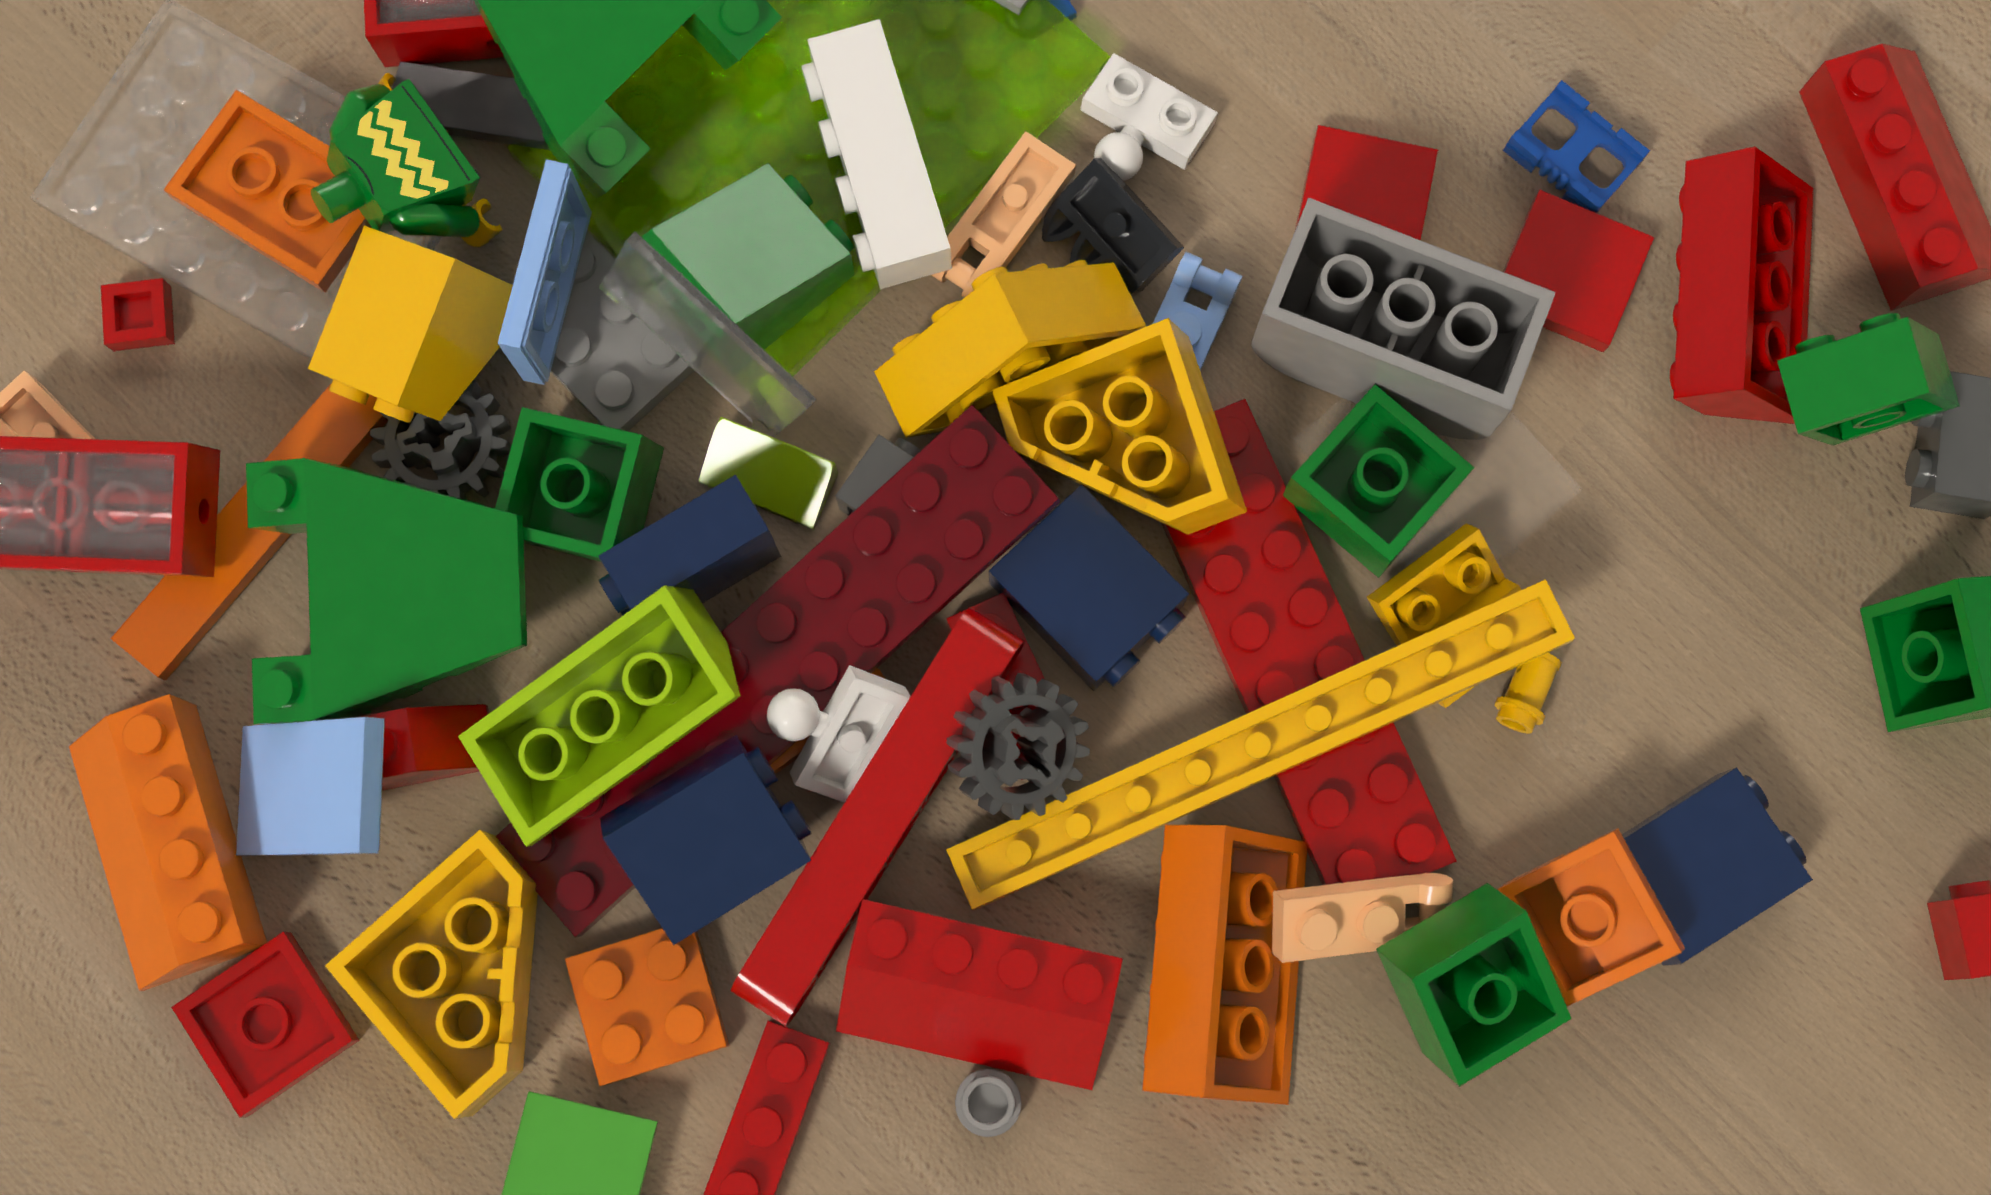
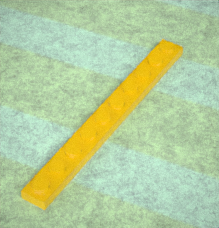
(1261, 744)

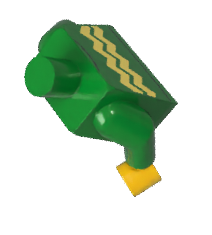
(400, 168)

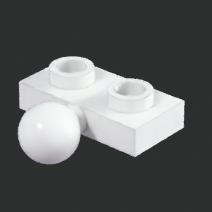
(1144, 114)
(840, 736)

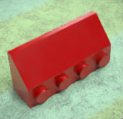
(1899, 173)
(1740, 284)
(978, 994)

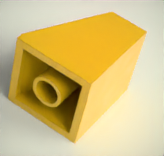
(409, 327)

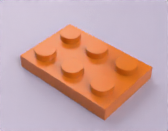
(256, 183)

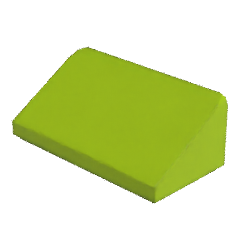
(771, 472)

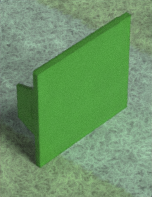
(578, 1150)

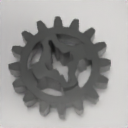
(467, 436)
(991, 751)

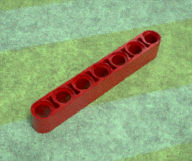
(874, 820)

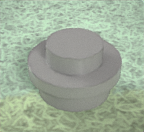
(988, 1103)

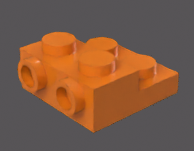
(1595, 916)

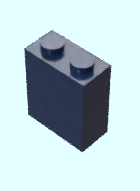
(695, 547)
(1089, 589)
(707, 838)
(1716, 860)

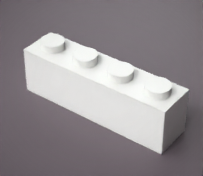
(879, 155)

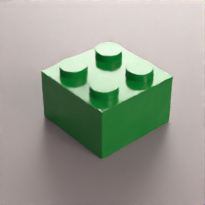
(1867, 380)
(1377, 480)
(578, 483)
(1474, 983)

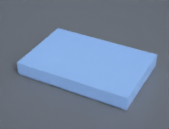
(545, 273)
(311, 788)

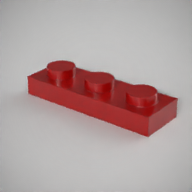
(768, 1113)

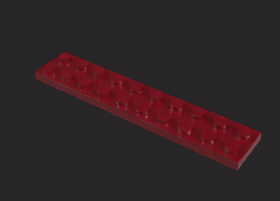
(835, 608)

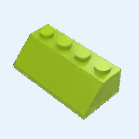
(603, 711)

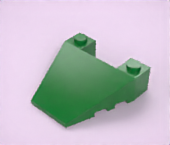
(581, 51)
(396, 584)

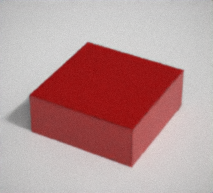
(137, 314)

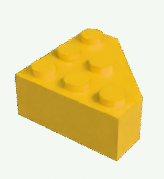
(1000, 334)
(1129, 427)
(452, 974)

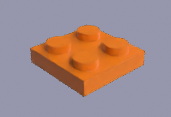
(645, 1004)

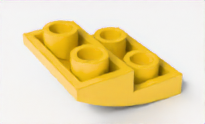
(1440, 588)

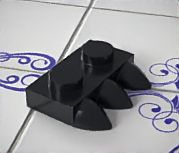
(1111, 226)

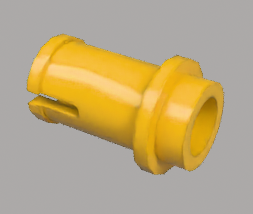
(1527, 693)

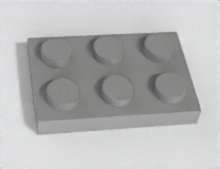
(608, 353)

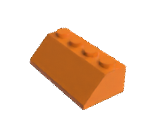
(166, 841)
(1216, 988)

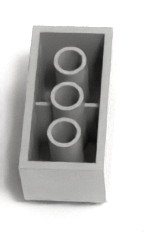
(1402, 315)

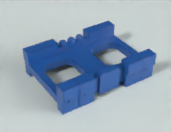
(1563, 164)

